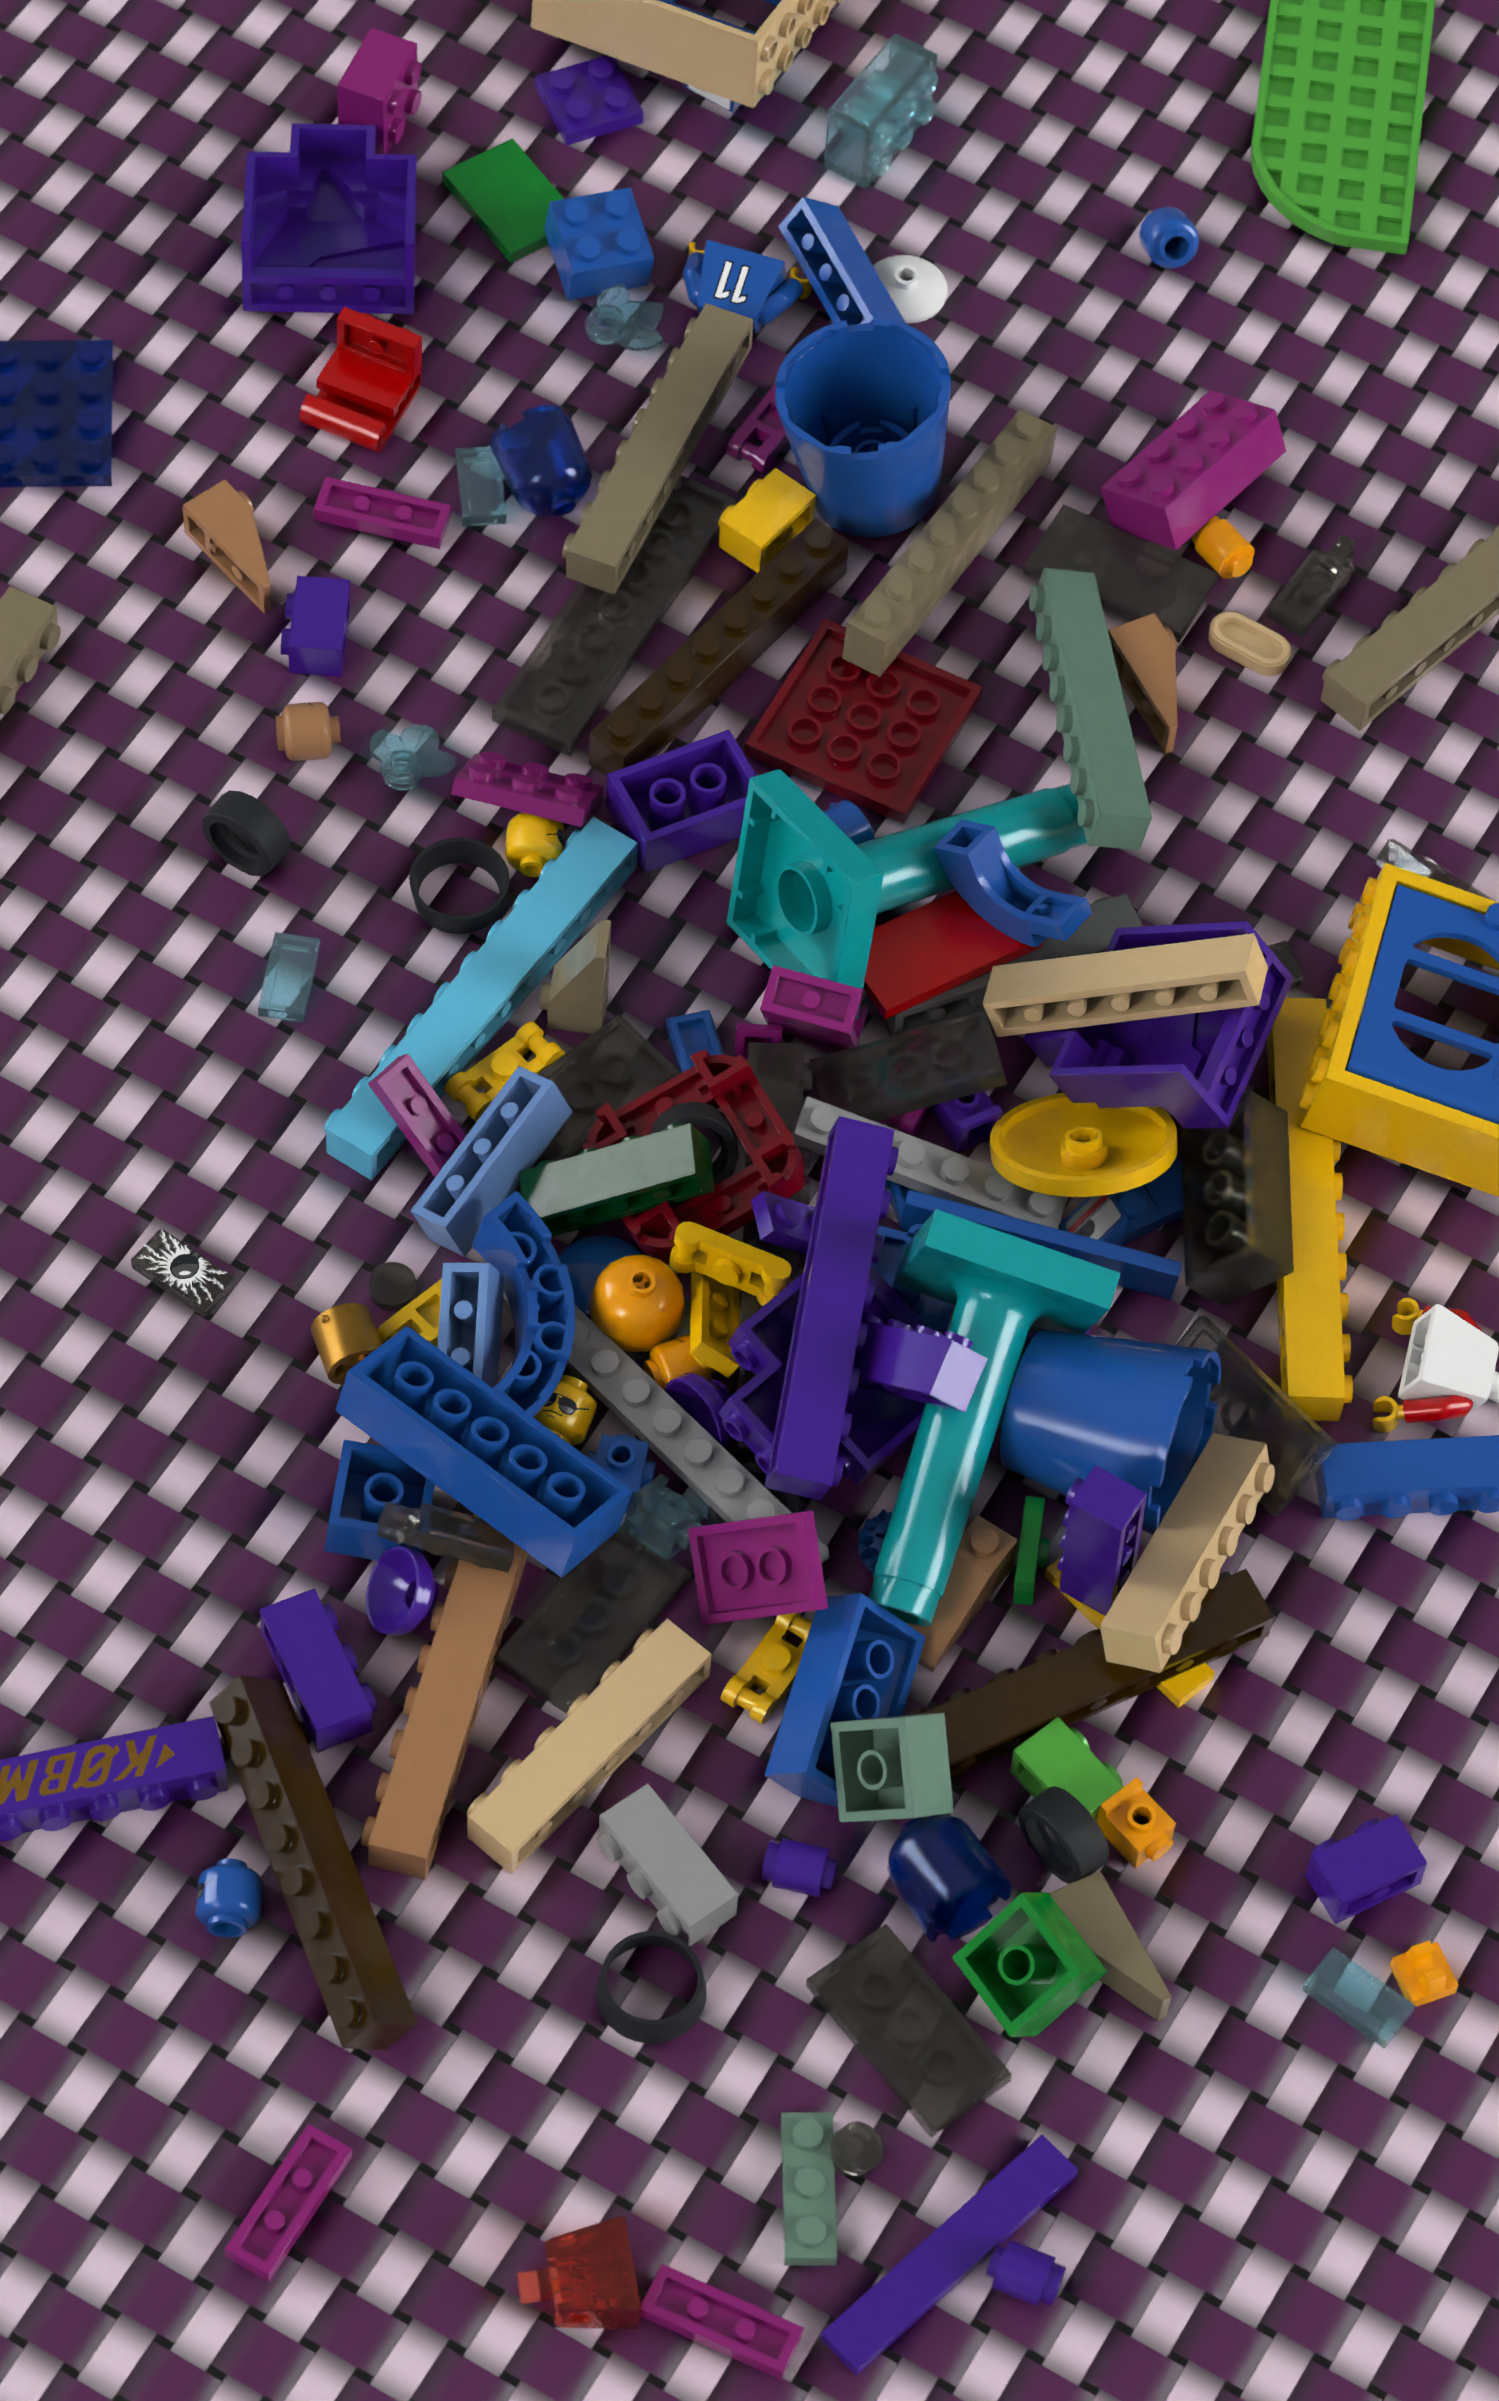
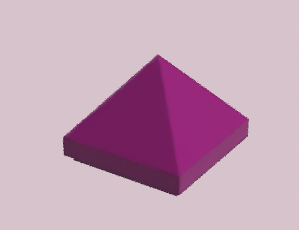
(755, 1033)

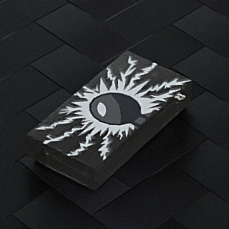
(183, 1272)

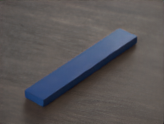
(1137, 1268)

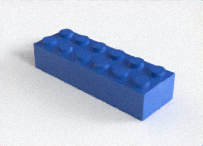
(484, 1451)

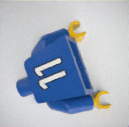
(742, 282)

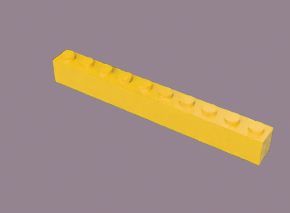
(1310, 1297)

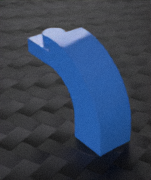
(1001, 893)

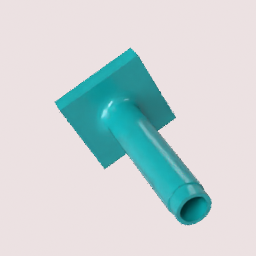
(813, 895)
(1000, 1295)

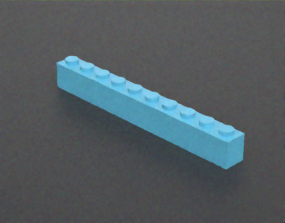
(489, 986)

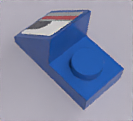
(1115, 1217)

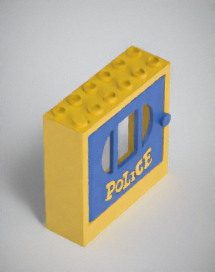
(1383, 1092)

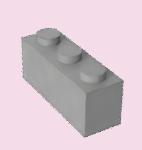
(666, 1866)

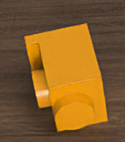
(1132, 1839)

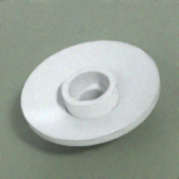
(913, 285)

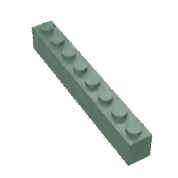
(1090, 709)

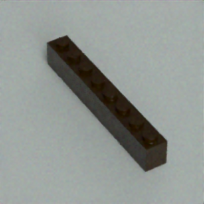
(720, 650)
(1081, 1682)
(312, 1864)

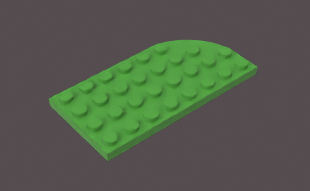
(1343, 117)

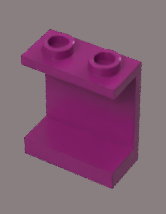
(814, 1007)

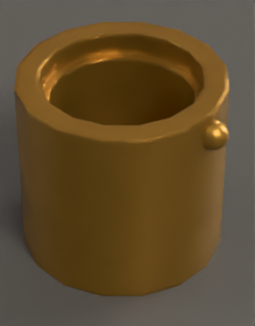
(344, 1338)

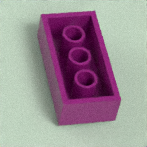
(1193, 469)

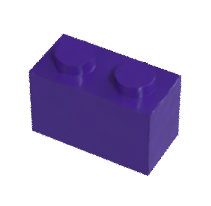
(318, 626)
(1365, 1867)

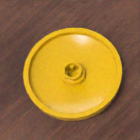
(1082, 1147)

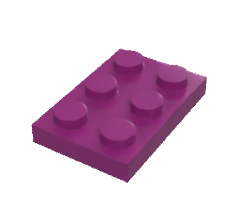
(528, 788)
(757, 1567)

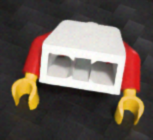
(1445, 1367)

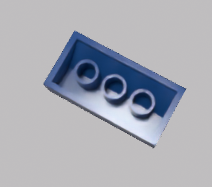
(851, 1668)

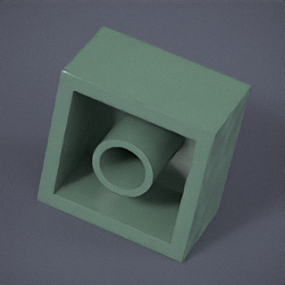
(892, 1767)

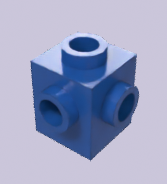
(625, 1460)

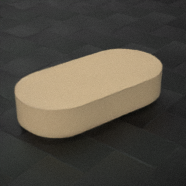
(1249, 643)

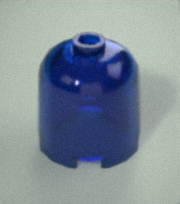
(543, 461)
(946, 1876)

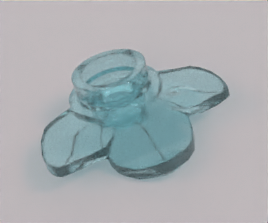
(624, 321)
(410, 756)

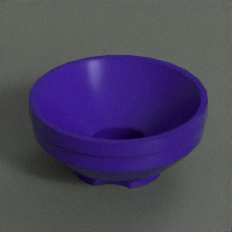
(702, 1401)
(400, 1591)

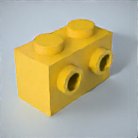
(766, 519)

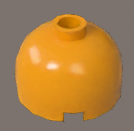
(637, 1302)

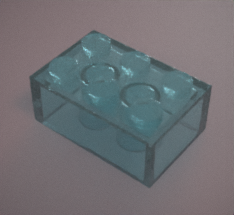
(881, 111)

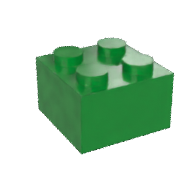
(1029, 1964)

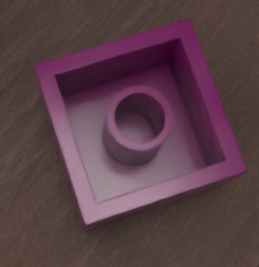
(381, 87)

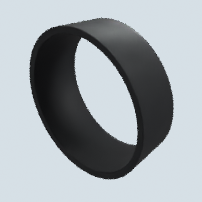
(459, 851)
(642, 2029)

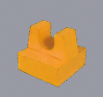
(1424, 1974)

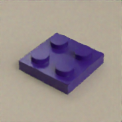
(589, 99)

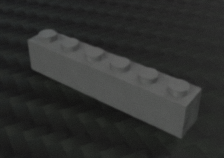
(967, 998)

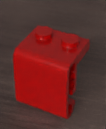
(366, 381)

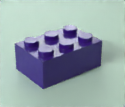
(682, 799)

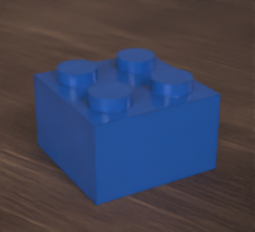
(598, 243)
(364, 1483)

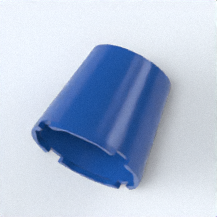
(867, 422)
(1113, 1406)

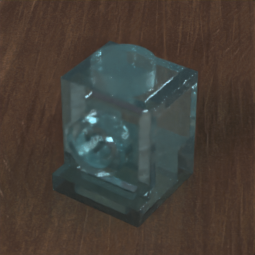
(661, 1518)

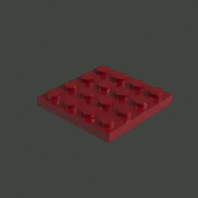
(862, 731)

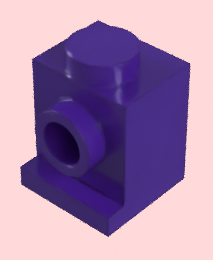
(967, 1119)

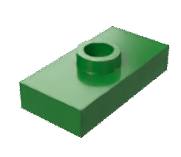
(1032, 1551)

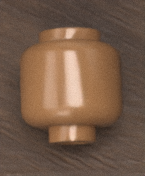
(307, 731)

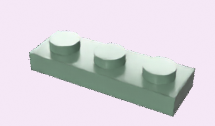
(808, 2189)

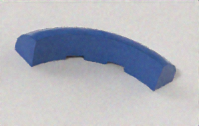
(539, 1298)

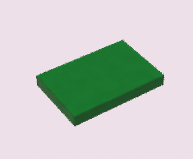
(505, 197)

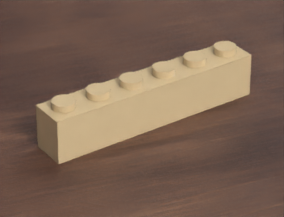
(1126, 985)
(1186, 1553)
(587, 1745)

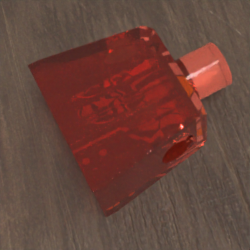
(587, 2278)

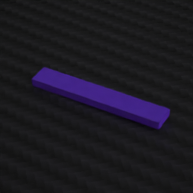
(948, 2255)

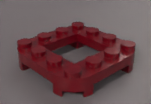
(733, 1087)

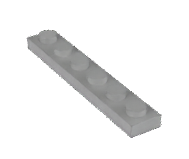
(937, 1170)

